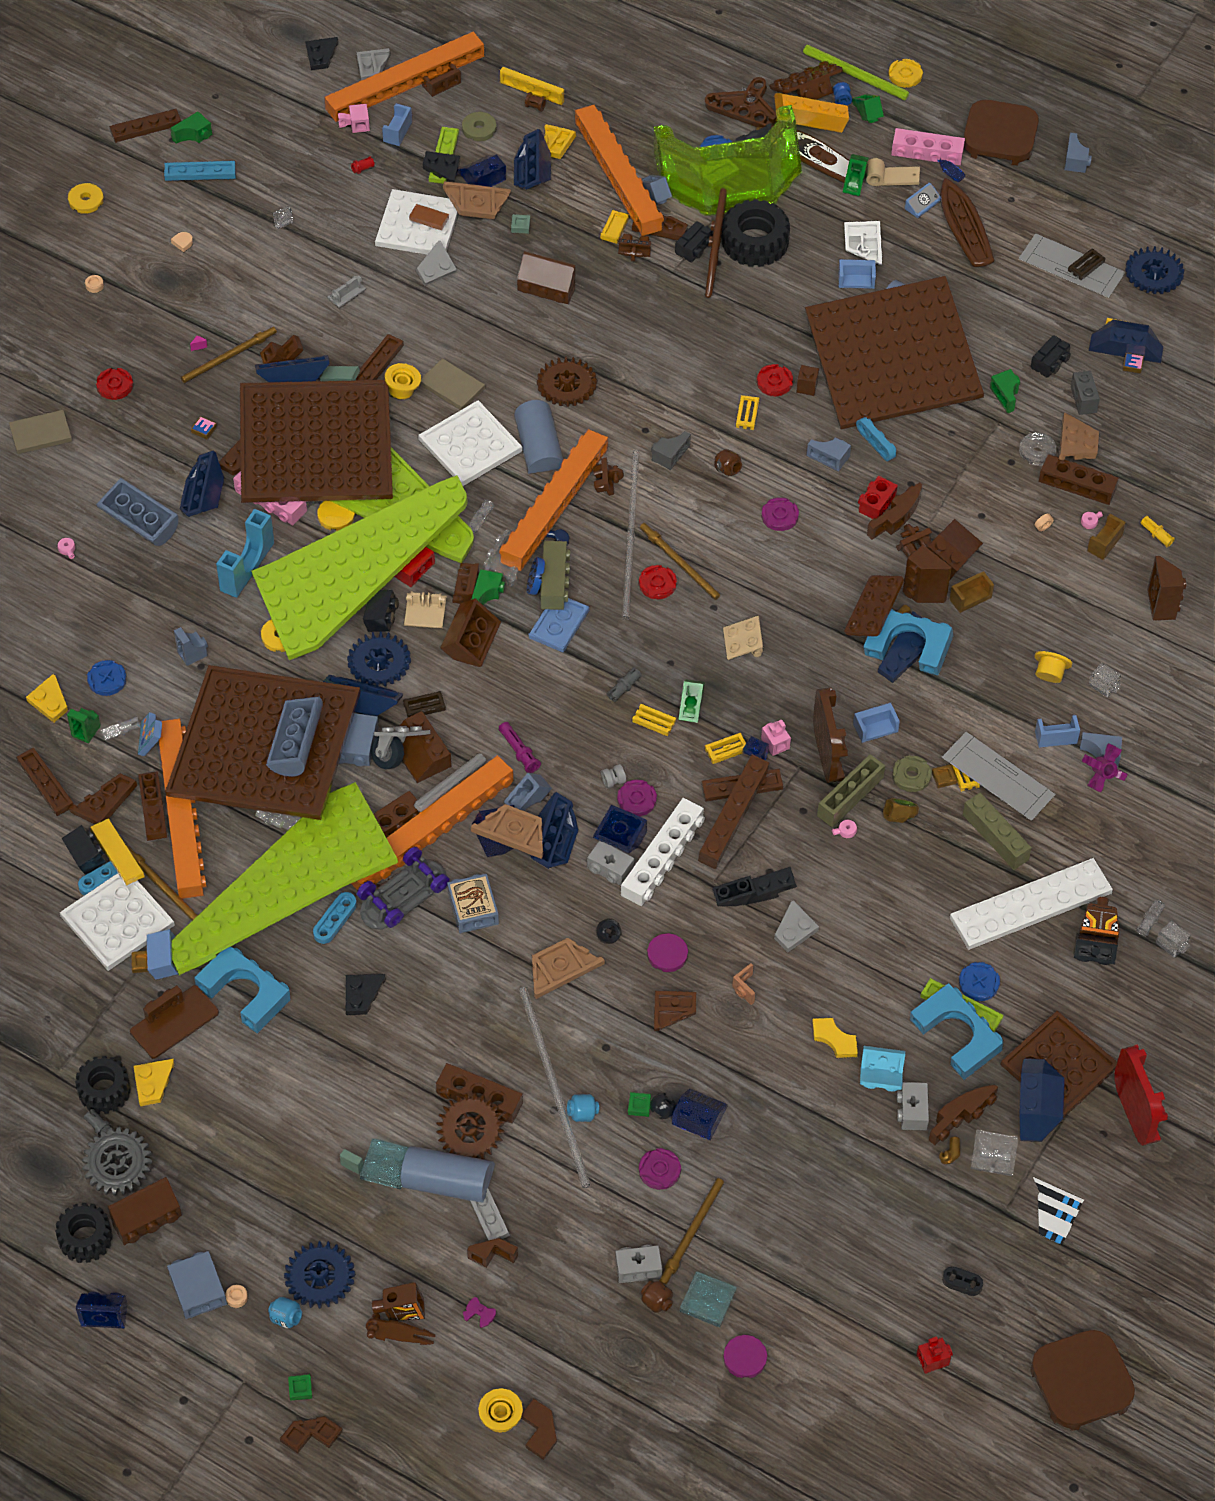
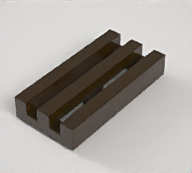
(1089, 266)
(424, 706)

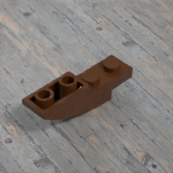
(901, 510)
(152, 806)
(965, 1107)

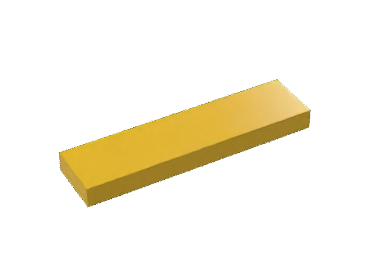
(529, 84)
(117, 852)

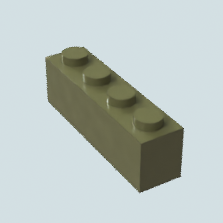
(554, 576)
(851, 790)
(997, 831)

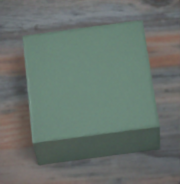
(520, 223)
(351, 1161)

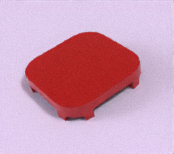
(1137, 1097)

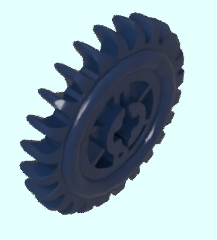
(1155, 265)
(378, 652)
(319, 1259)

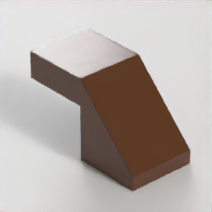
(277, 353)
(484, 1252)

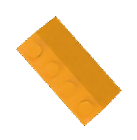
(815, 112)

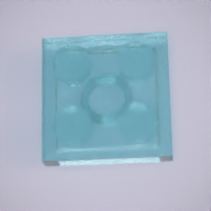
(384, 1163)
(708, 1299)

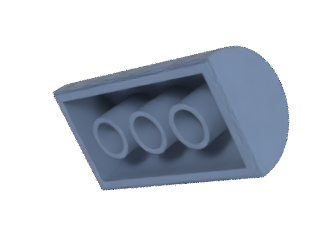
(538, 436)
(139, 512)
(294, 736)
(446, 1174)

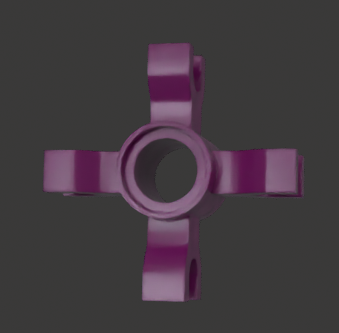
(1104, 767)

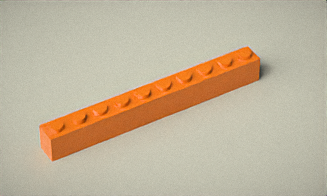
(405, 75)
(618, 170)
(553, 500)
(445, 813)
(181, 819)

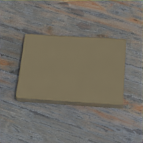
(452, 384)
(40, 431)

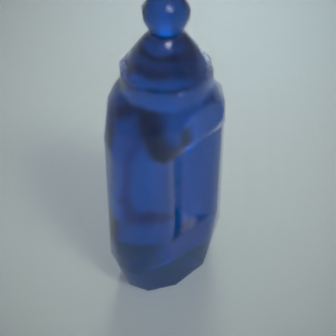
(951, 170)

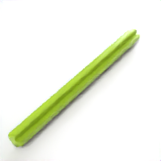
(857, 73)

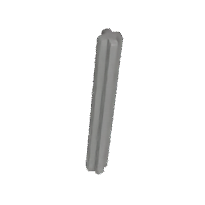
(448, 783)

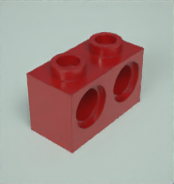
(877, 497)

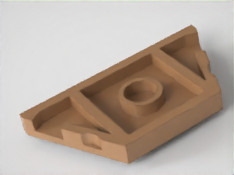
(476, 199)
(1077, 439)
(513, 829)
(561, 965)

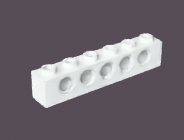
(663, 842)

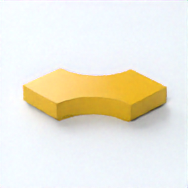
(827, 1032)

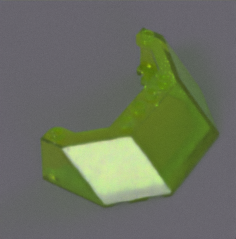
(745, 168)

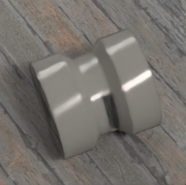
(613, 776)

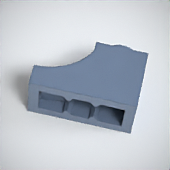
(1077, 155)
(657, 188)
(830, 453)
(190, 646)
(1097, 744)
(528, 792)

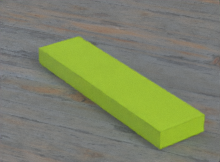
(446, 145)
(992, 1017)

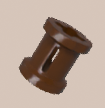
(535, 101)

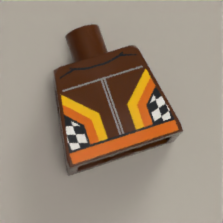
(1101, 919)
(401, 1303)

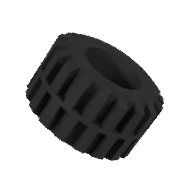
(103, 1070)
(84, 1217)

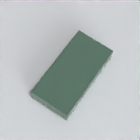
(340, 373)

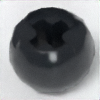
(610, 924)
(662, 1105)

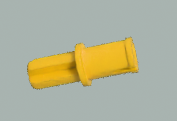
(1157, 531)

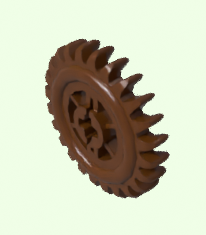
(566, 372)
(450, 1125)

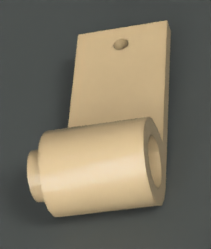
(880, 176)

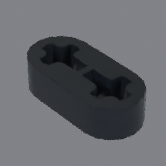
(962, 1281)

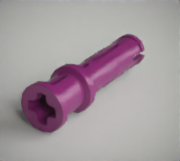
(523, 753)

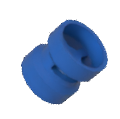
(842, 93)

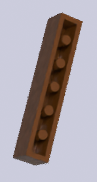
(733, 812)

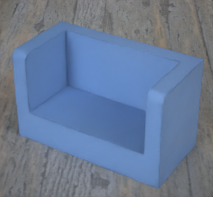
(399, 125)
(857, 273)
(876, 722)
(1057, 734)
(160, 954)

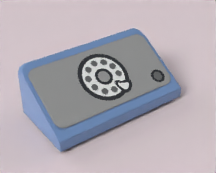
(922, 200)

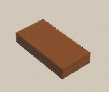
(429, 217)

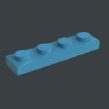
(200, 170)

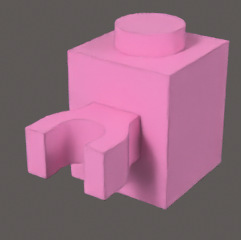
(357, 118)
(776, 737)

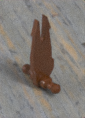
(396, 1331)

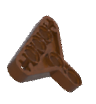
(739, 101)

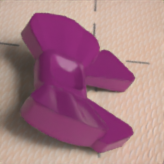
(474, 1307)

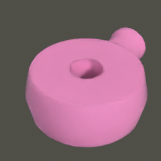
(1090, 520)
(66, 547)
(846, 829)

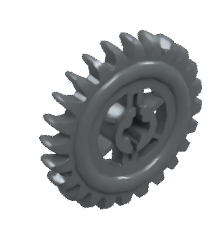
(98, 1171)

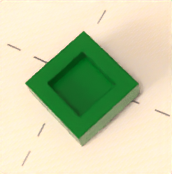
(639, 1104)
(300, 1387)

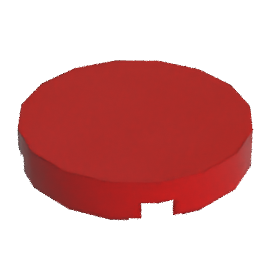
(774, 380)
(114, 383)
(657, 582)

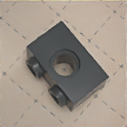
(1085, 392)

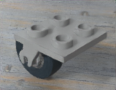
(388, 746)

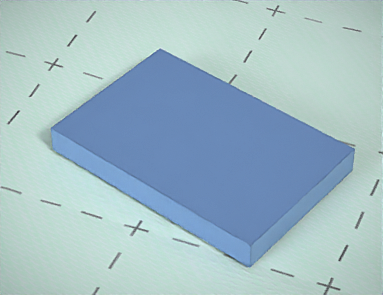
(558, 627)

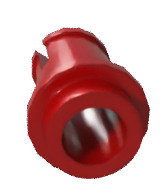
(358, 166)

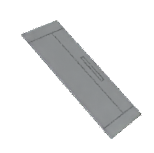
(1057, 258)
(998, 775)

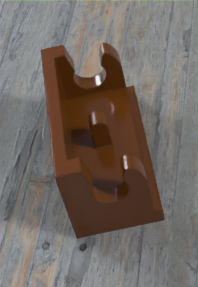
(443, 81)
(465, 582)

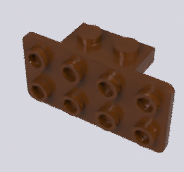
(810, 83)
(874, 605)
(172, 1019)

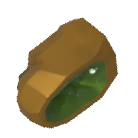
(899, 810)

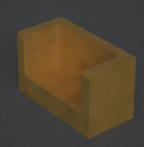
(1107, 537)
(971, 592)

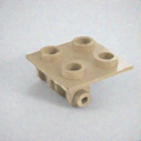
(425, 610)
(743, 638)

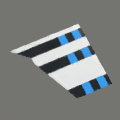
(1056, 1211)

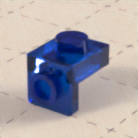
(756, 747)

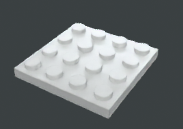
(406, 235)
(470, 443)
(116, 920)

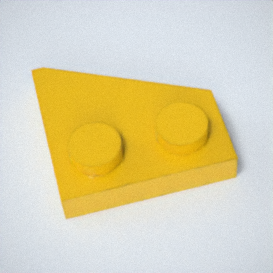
(558, 140)
(48, 699)
(152, 1080)

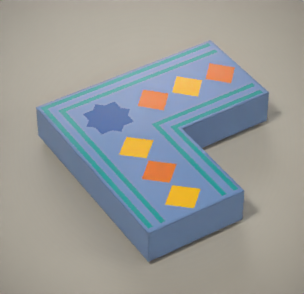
(149, 733)

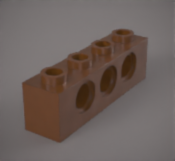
(1078, 479)
(390, 813)
(453, 1076)

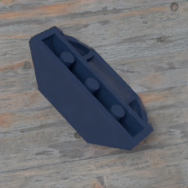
(532, 161)
(1127, 337)
(293, 370)
(202, 485)
(372, 699)
(558, 831)
(1040, 1099)

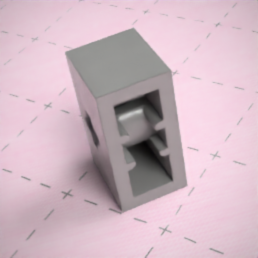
(610, 863)
(917, 1116)
(630, 1271)

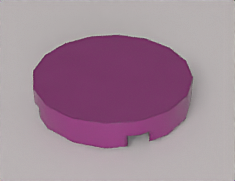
(780, 514)
(637, 797)
(667, 952)
(659, 1169)
(745, 1356)

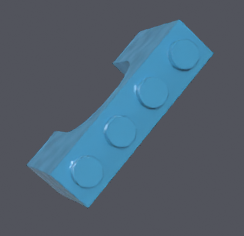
(236, 570)
(937, 638)
(232, 965)
(949, 1004)

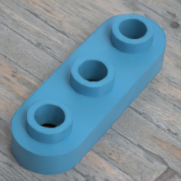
(876, 438)
(96, 878)
(335, 911)

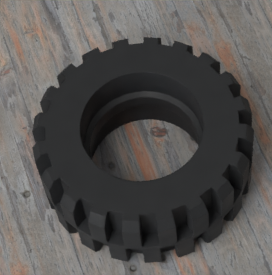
(758, 216)

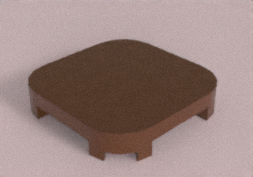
(1001, 130)
(828, 738)
(1082, 1379)

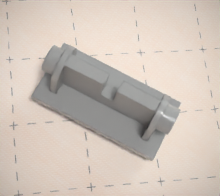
(347, 292)

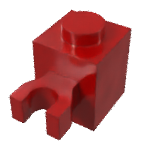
(934, 1354)

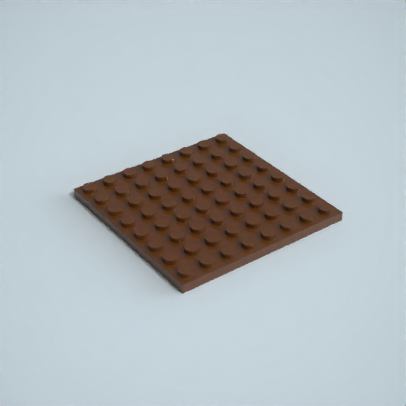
(894, 352)
(315, 441)
(233, 735)

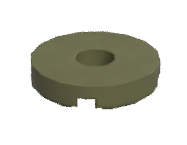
(479, 119)
(911, 783)

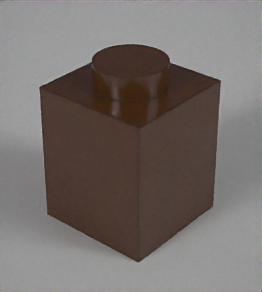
(807, 380)

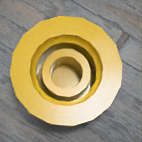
(402, 380)
(1051, 666)
(500, 1410)

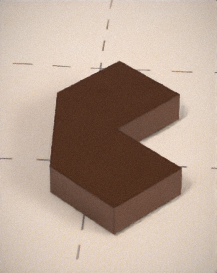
(301, 1431)
(545, 1436)

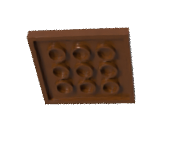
(1068, 1052)

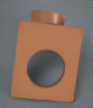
(741, 988)

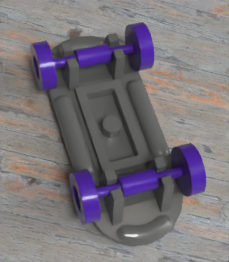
(402, 892)

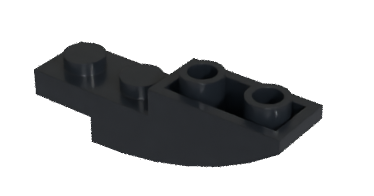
(755, 890)

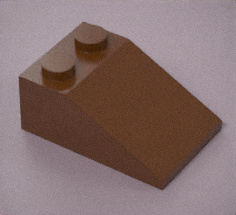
(955, 546)

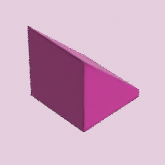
(198, 343)

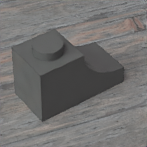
(670, 450)

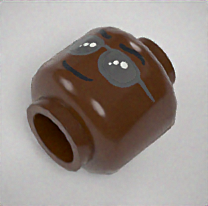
(728, 462)

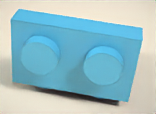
(882, 1068)

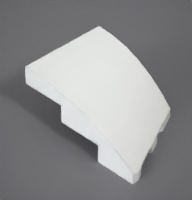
(864, 240)

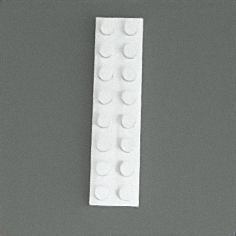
(1030, 903)

